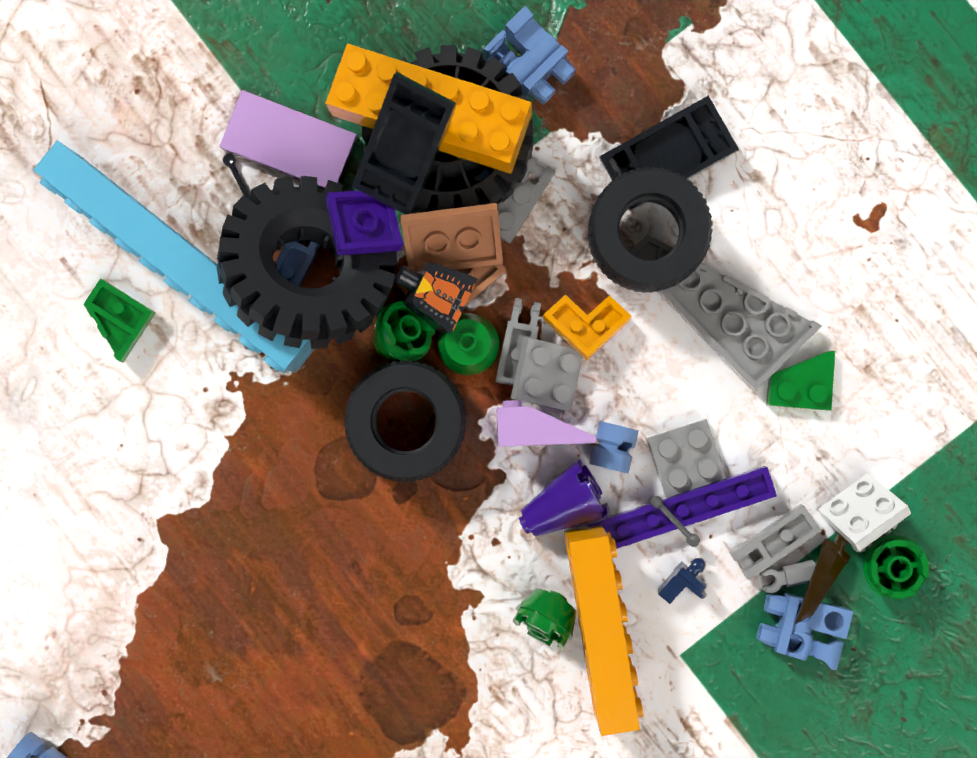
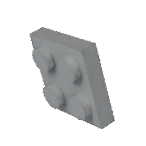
(547, 374)
(685, 458)

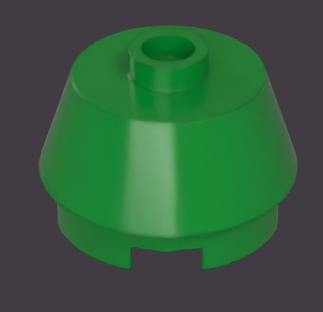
(401, 333)
(470, 346)
(895, 567)
(547, 617)

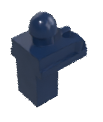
(683, 577)

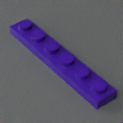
(690, 507)

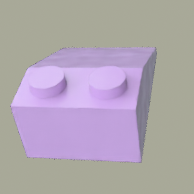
(528, 426)

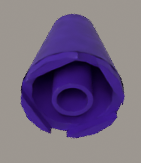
(565, 503)

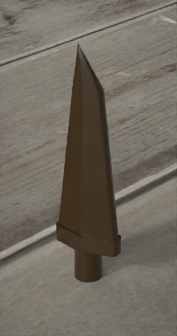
(827, 568)

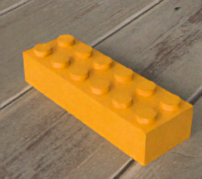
(485, 124)
(602, 629)

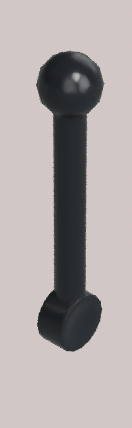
(230, 161)

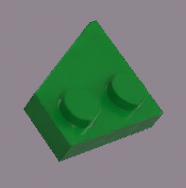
(118, 317)
(804, 384)

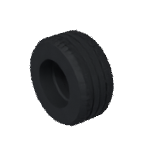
(675, 195)
(362, 421)

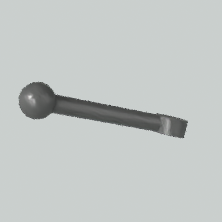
(692, 539)

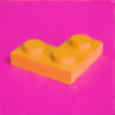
(584, 331)

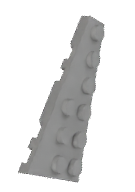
(733, 319)

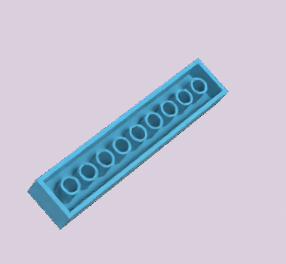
(160, 246)

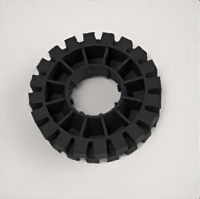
(453, 182)
(266, 297)

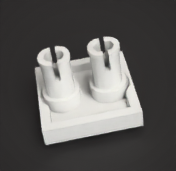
(864, 512)

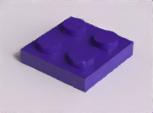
(362, 224)

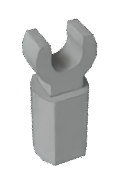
(789, 575)

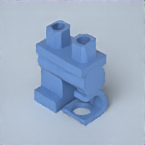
(539, 59)
(797, 639)

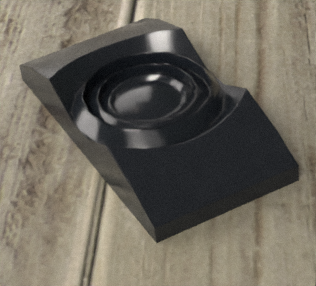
(404, 143)
(683, 143)

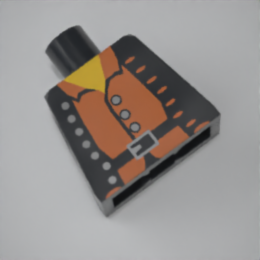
(436, 294)

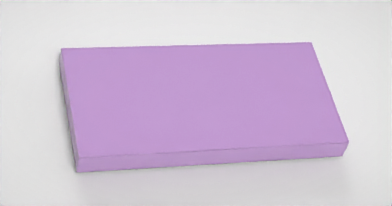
(287, 140)

